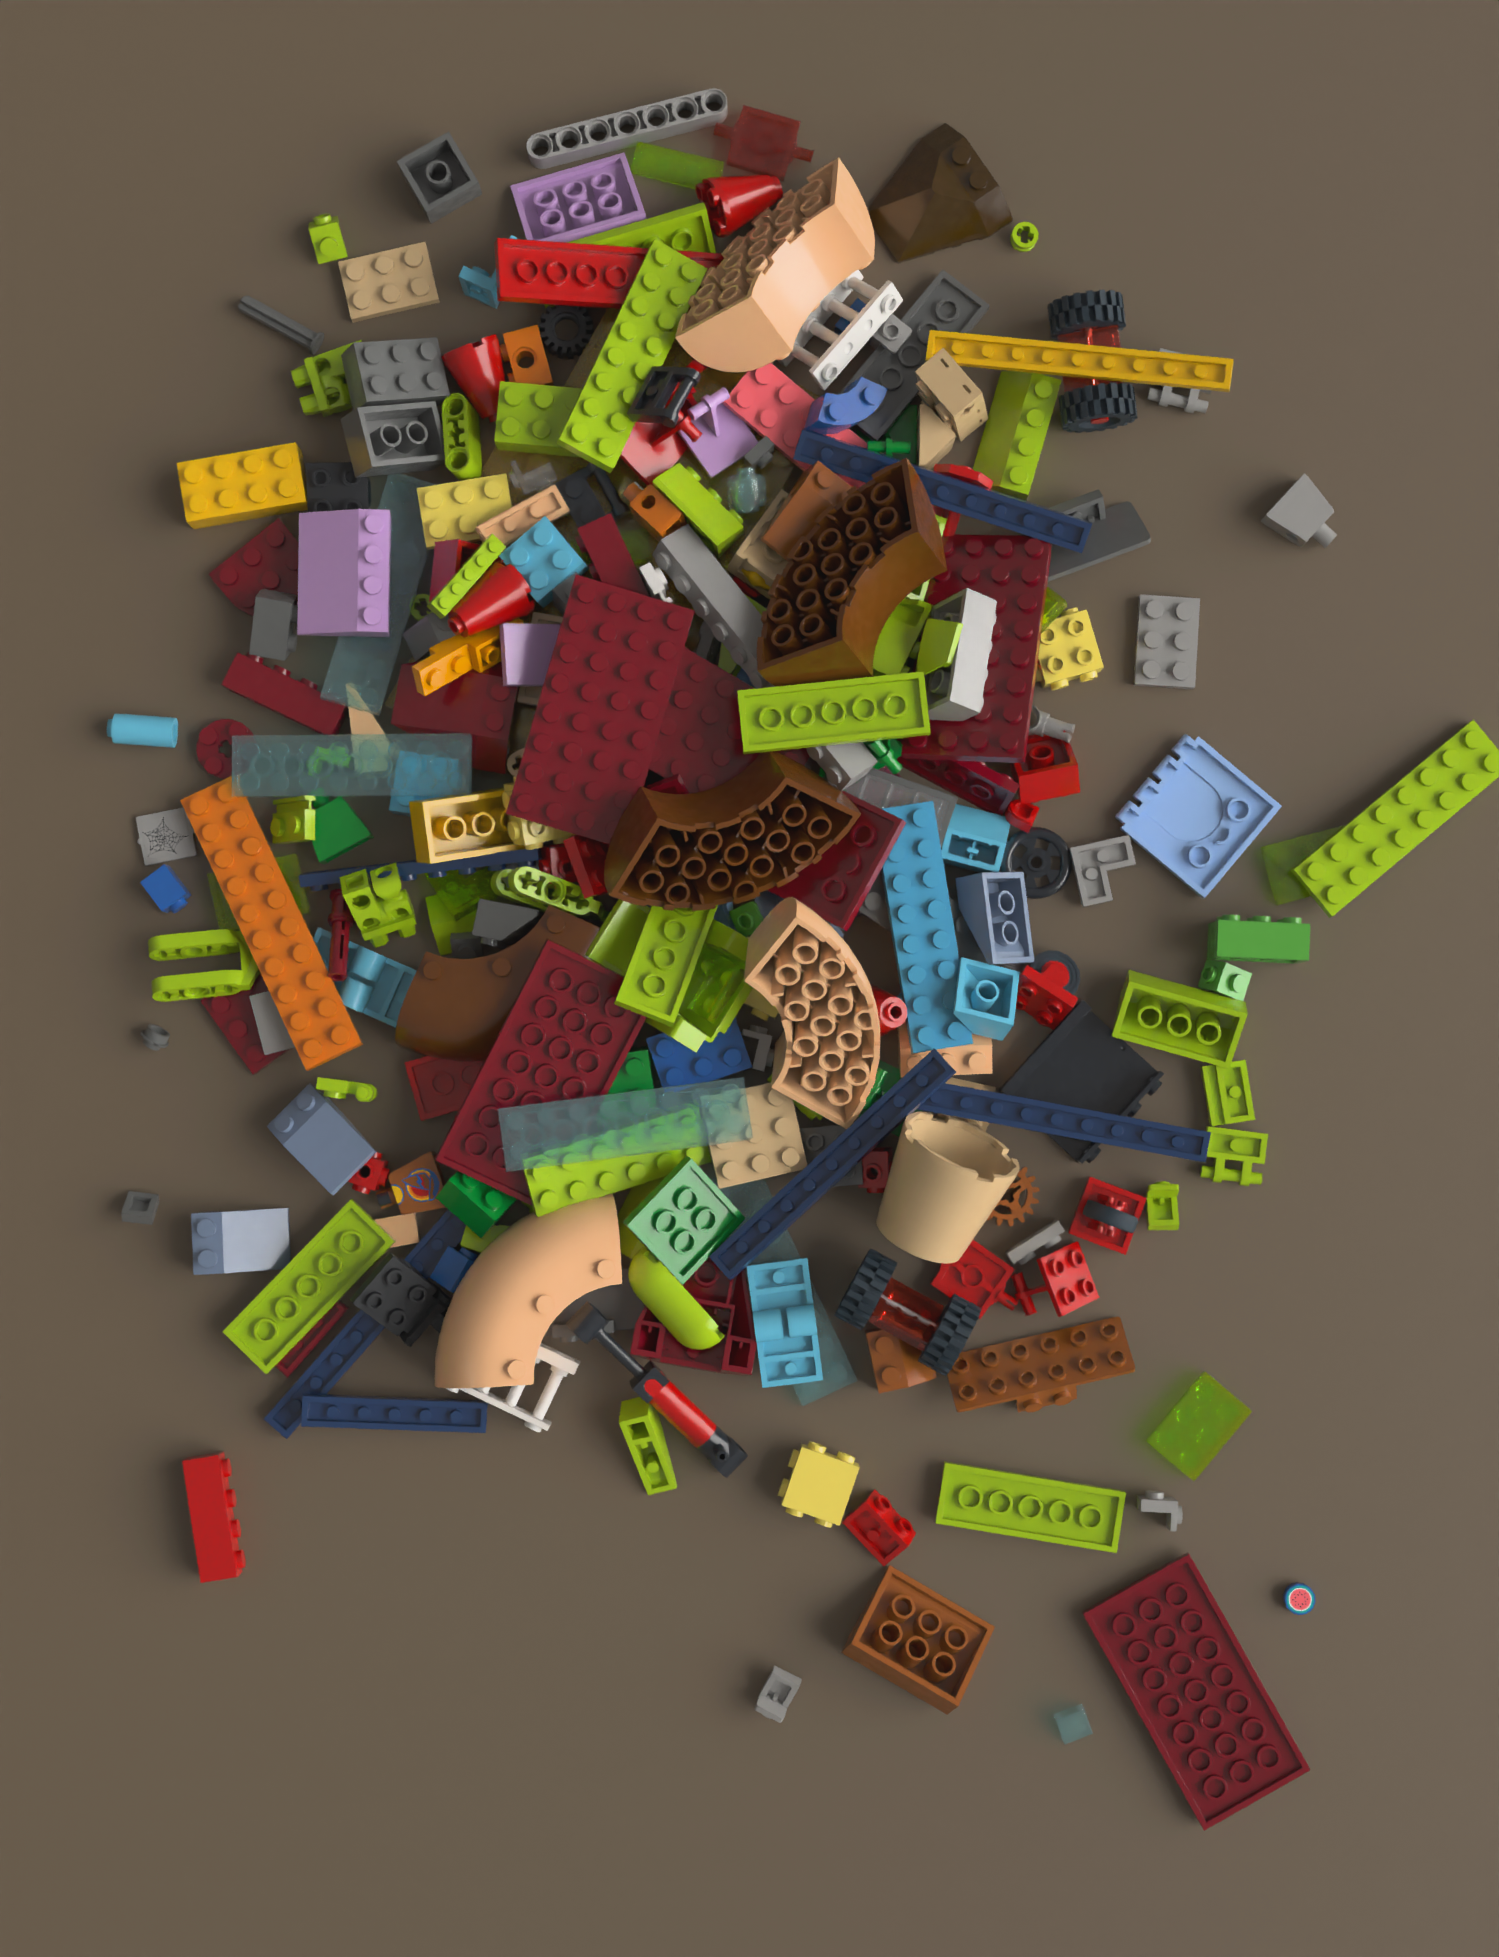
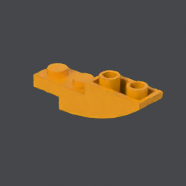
(456, 657)

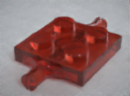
(763, 142)

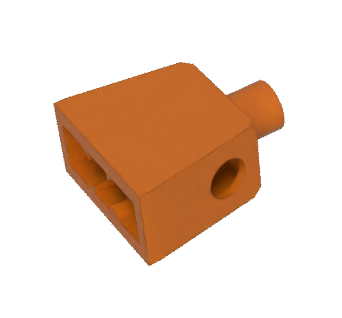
(654, 510)

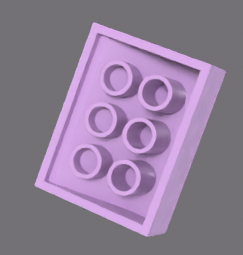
(579, 201)
(344, 573)

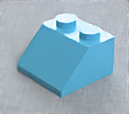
(986, 998)

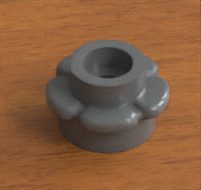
(155, 1037)

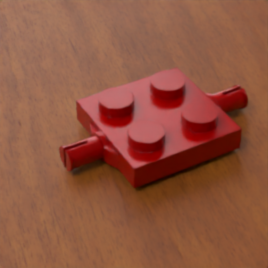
(977, 1278)

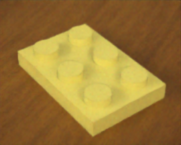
(457, 507)

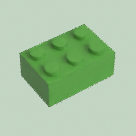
(1258, 939)

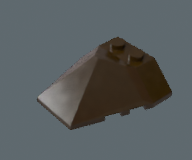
(938, 199)

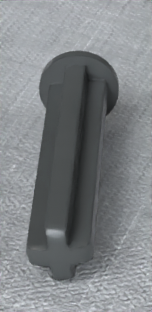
(281, 324)

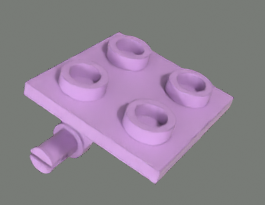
(723, 436)

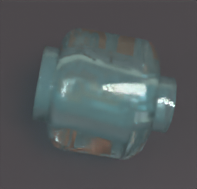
(746, 491)

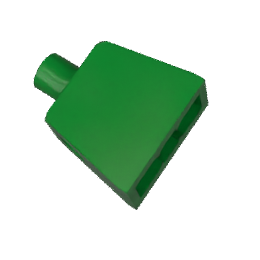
(337, 829)

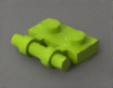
(340, 1088)
(1238, 1146)

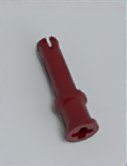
(341, 921)

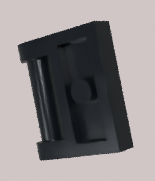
(657, 390)
(581, 499)

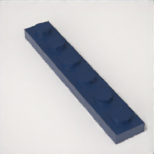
(394, 1413)

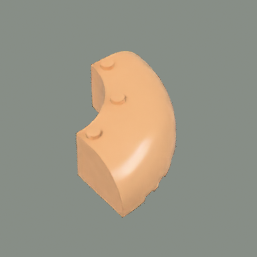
(779, 274)
(826, 1010)
(520, 1290)

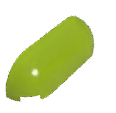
(672, 1303)

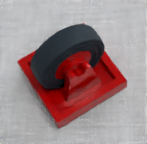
(1048, 988)
(1107, 1215)

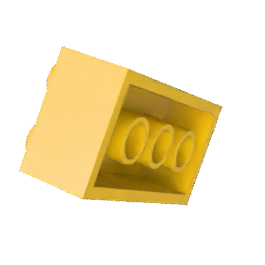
(243, 485)
(460, 826)

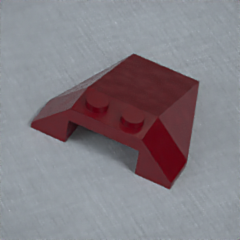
(468, 704)
(727, 1305)

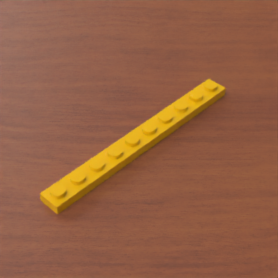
(1083, 360)

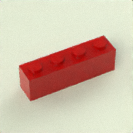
(213, 1516)

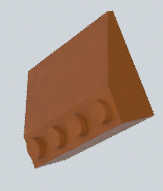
(810, 496)
(918, 1640)

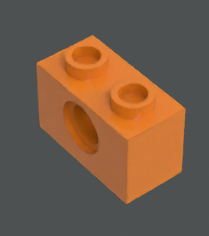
(526, 343)

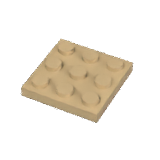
(774, 1145)

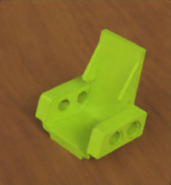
(615, 946)

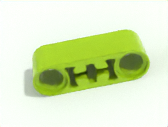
(461, 428)

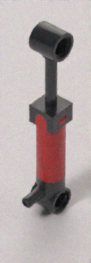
(663, 1395)

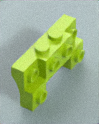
(900, 637)

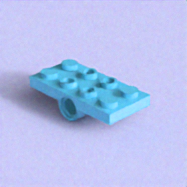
(372, 982)
(784, 1322)

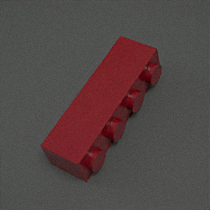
(609, 555)
(283, 694)

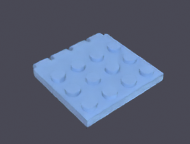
(1197, 814)

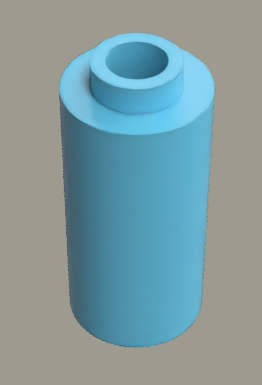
(143, 730)

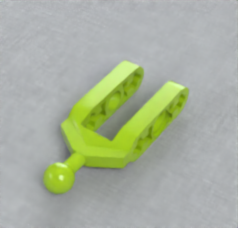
(563, 897)
(203, 983)

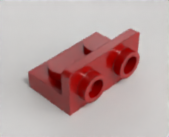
(880, 1528)

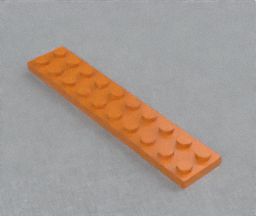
(271, 924)

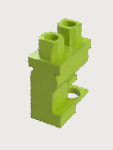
(328, 383)
(379, 915)

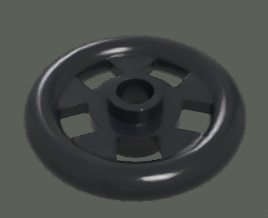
(1056, 847)

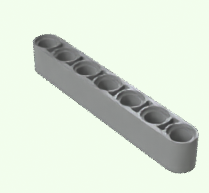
(616, 139)

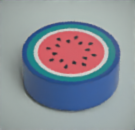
(1299, 1598)

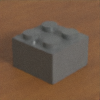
(439, 177)

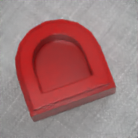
(1021, 815)

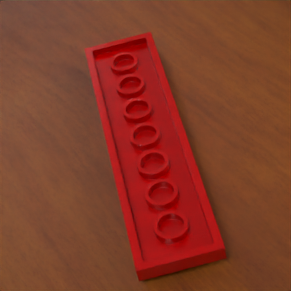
(572, 272)

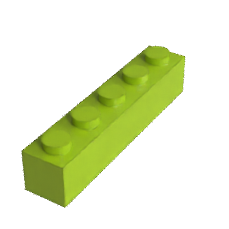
(466, 576)

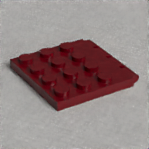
(847, 870)

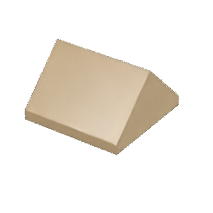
(933, 438)

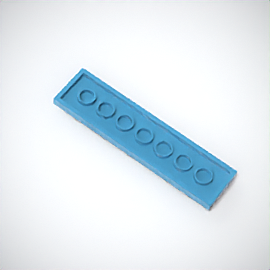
(923, 931)

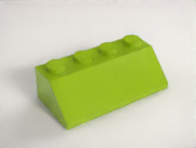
(1016, 431)
(1179, 1019)

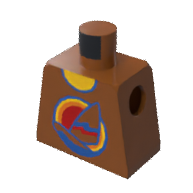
(414, 1186)

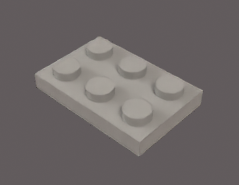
(1166, 641)

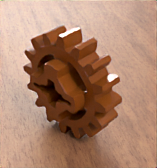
(1013, 1205)

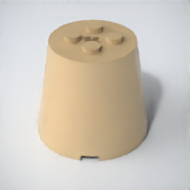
(942, 1186)

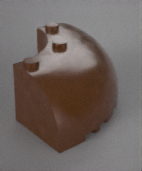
(849, 580)
(727, 838)
(462, 1003)

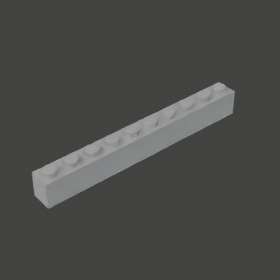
(738, 626)

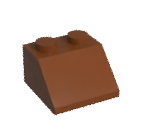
(895, 1362)

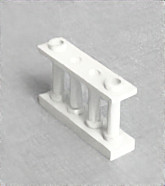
(854, 337)
(561, 1366)

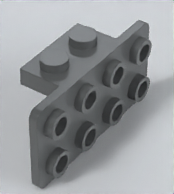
(1111, 534)
(615, 1302)

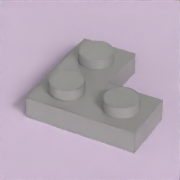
(1093, 862)

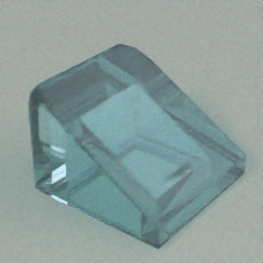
(1073, 1724)

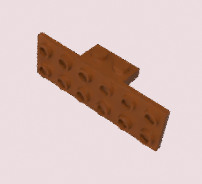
(1040, 1367)

